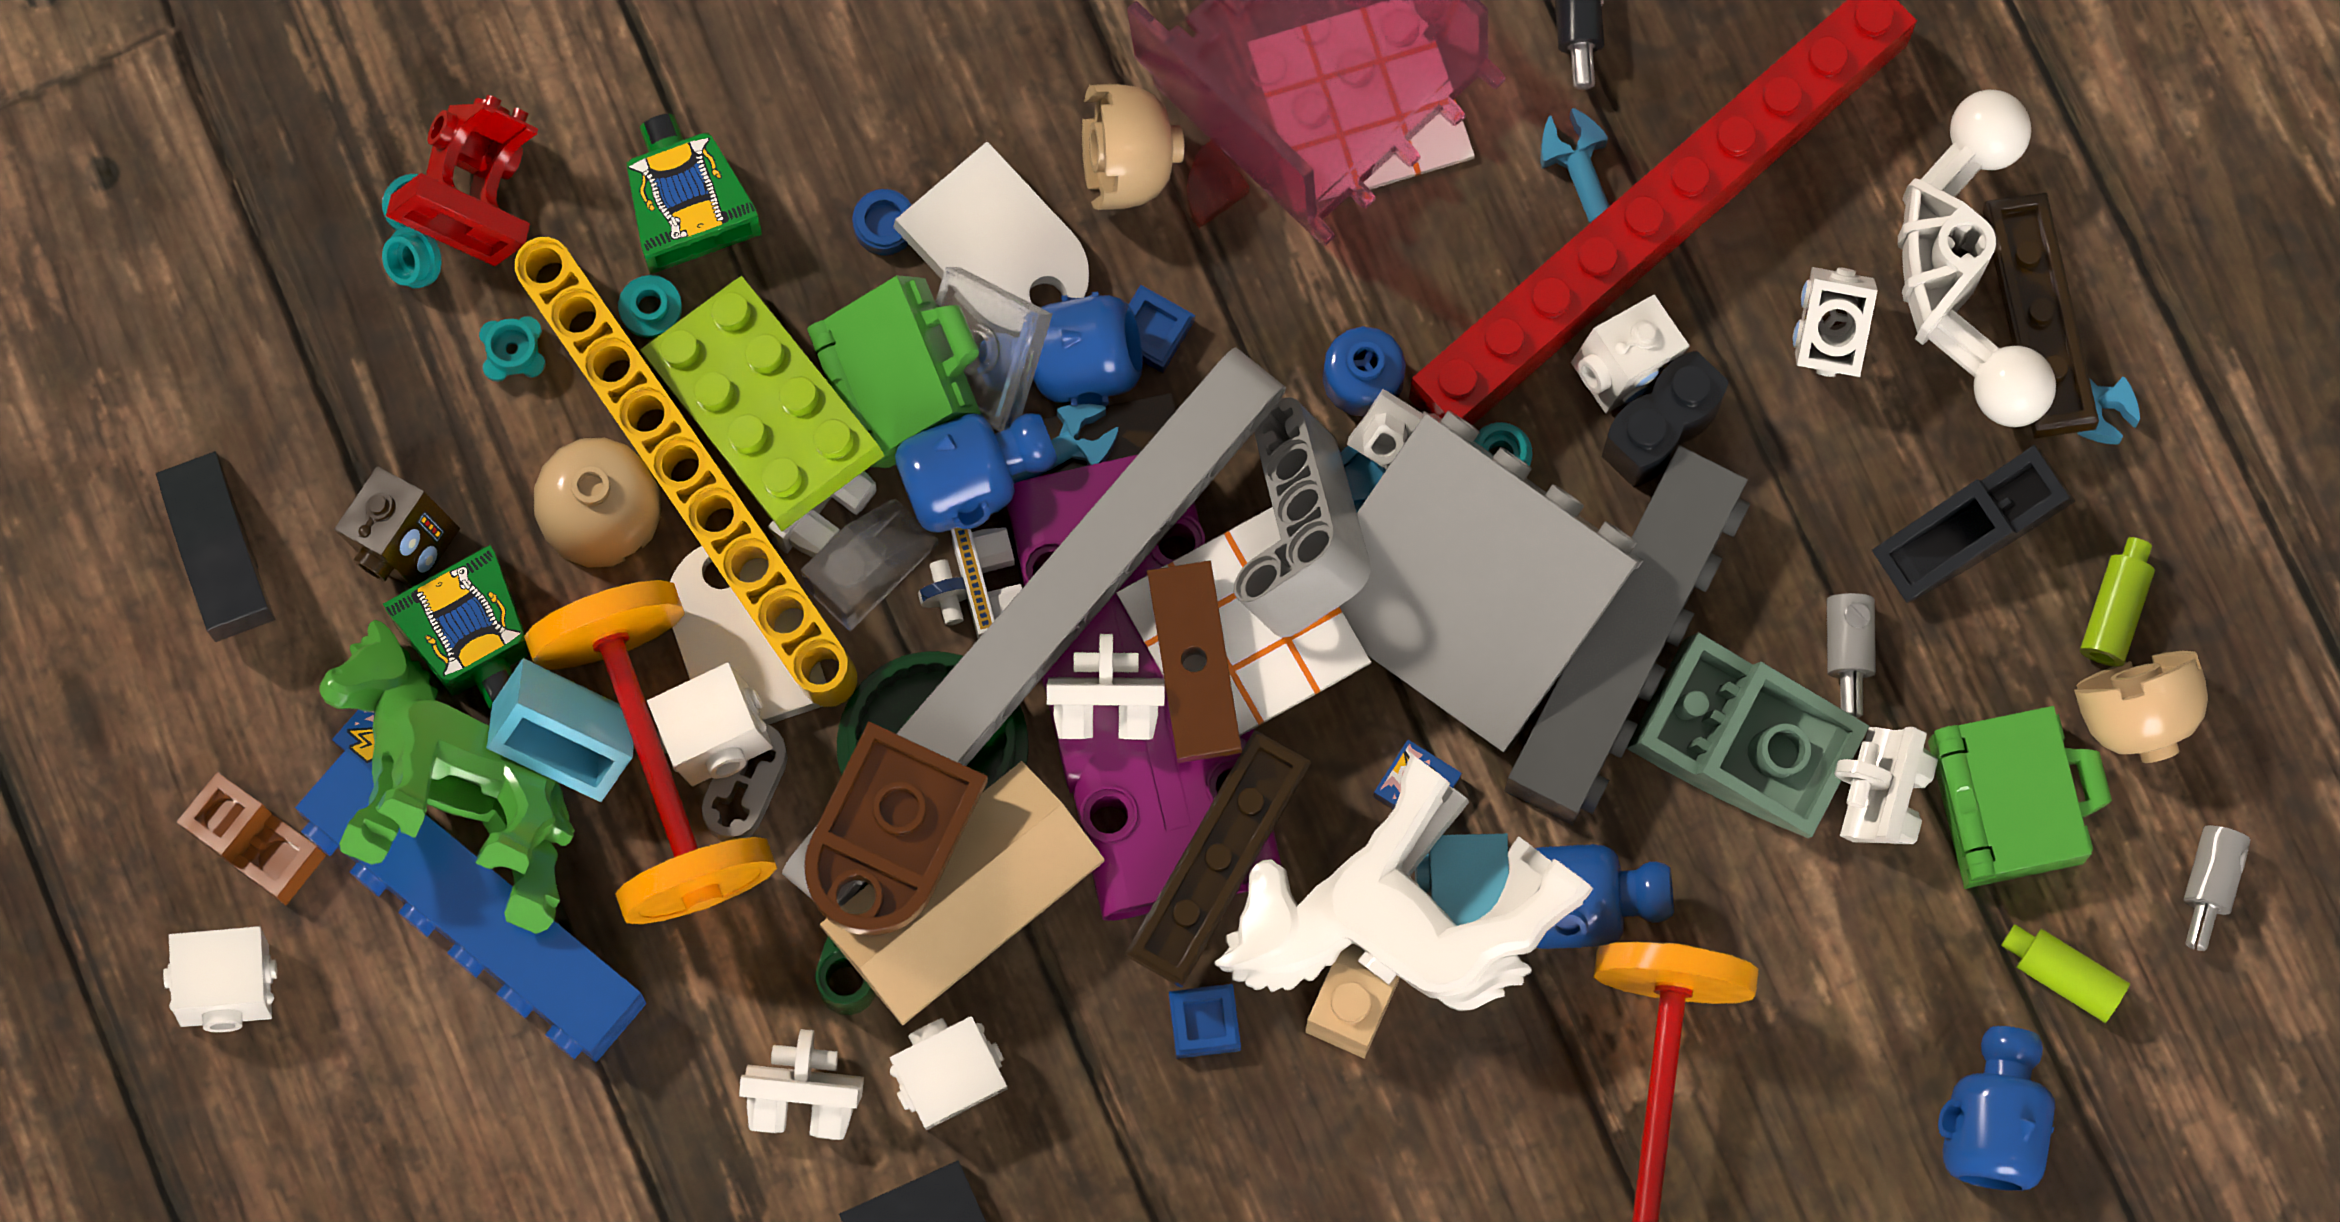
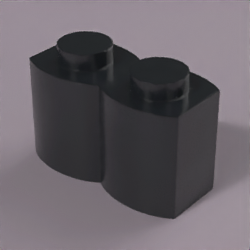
(1674, 413)

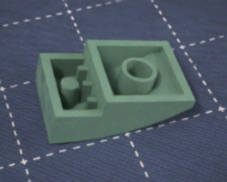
(1747, 735)

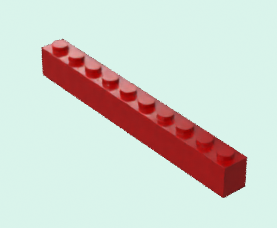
(1662, 209)

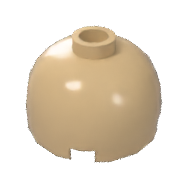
(1128, 146)
(596, 502)
(2145, 705)

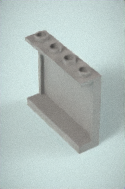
(1479, 578)

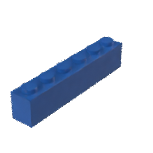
(467, 904)

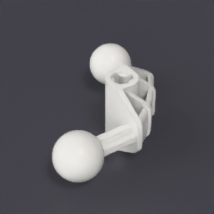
(1949, 250)

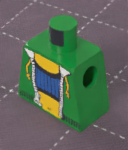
(686, 197)
(464, 625)

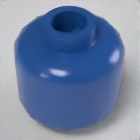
(1366, 350)

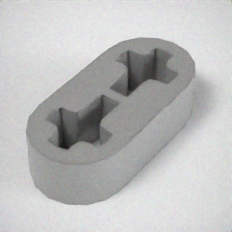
(756, 797)

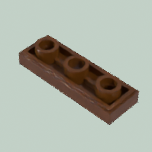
(1189, 625)

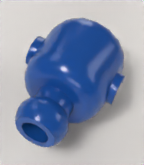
(1089, 350)
(966, 470)
(1614, 896)
(2000, 1119)

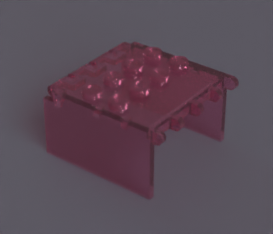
(1317, 88)

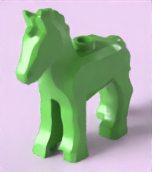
(442, 760)

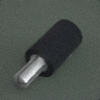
(1580, 34)

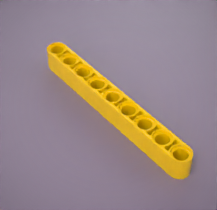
(702, 493)

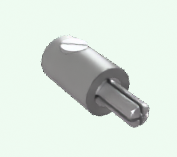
(1851, 646)
(2214, 879)

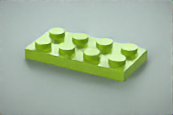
(762, 403)

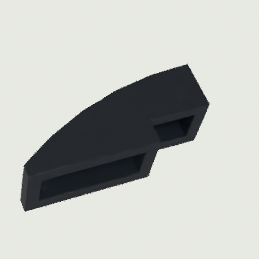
(1973, 524)
(214, 547)

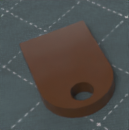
(890, 827)

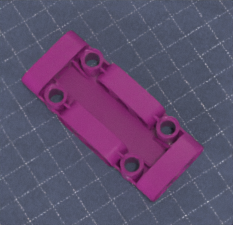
(1137, 776)

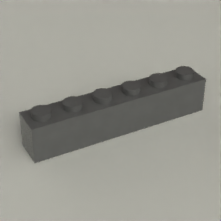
(1619, 656)

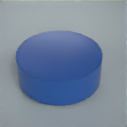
(875, 219)

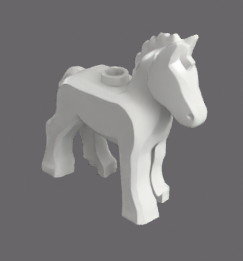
(1394, 920)

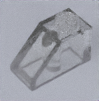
(867, 561)

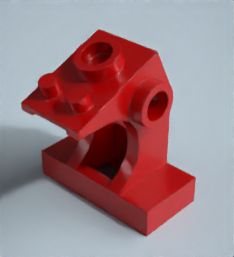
(482, 142)

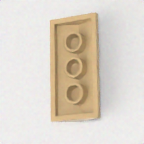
(1005, 871)

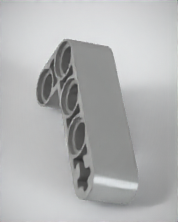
(1321, 541)

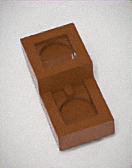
(251, 838)

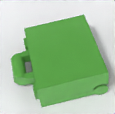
(898, 361)
(2015, 795)

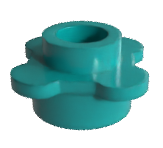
(500, 334)

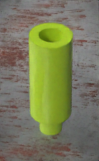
(2119, 605)
(2067, 971)

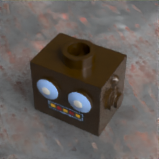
(396, 529)

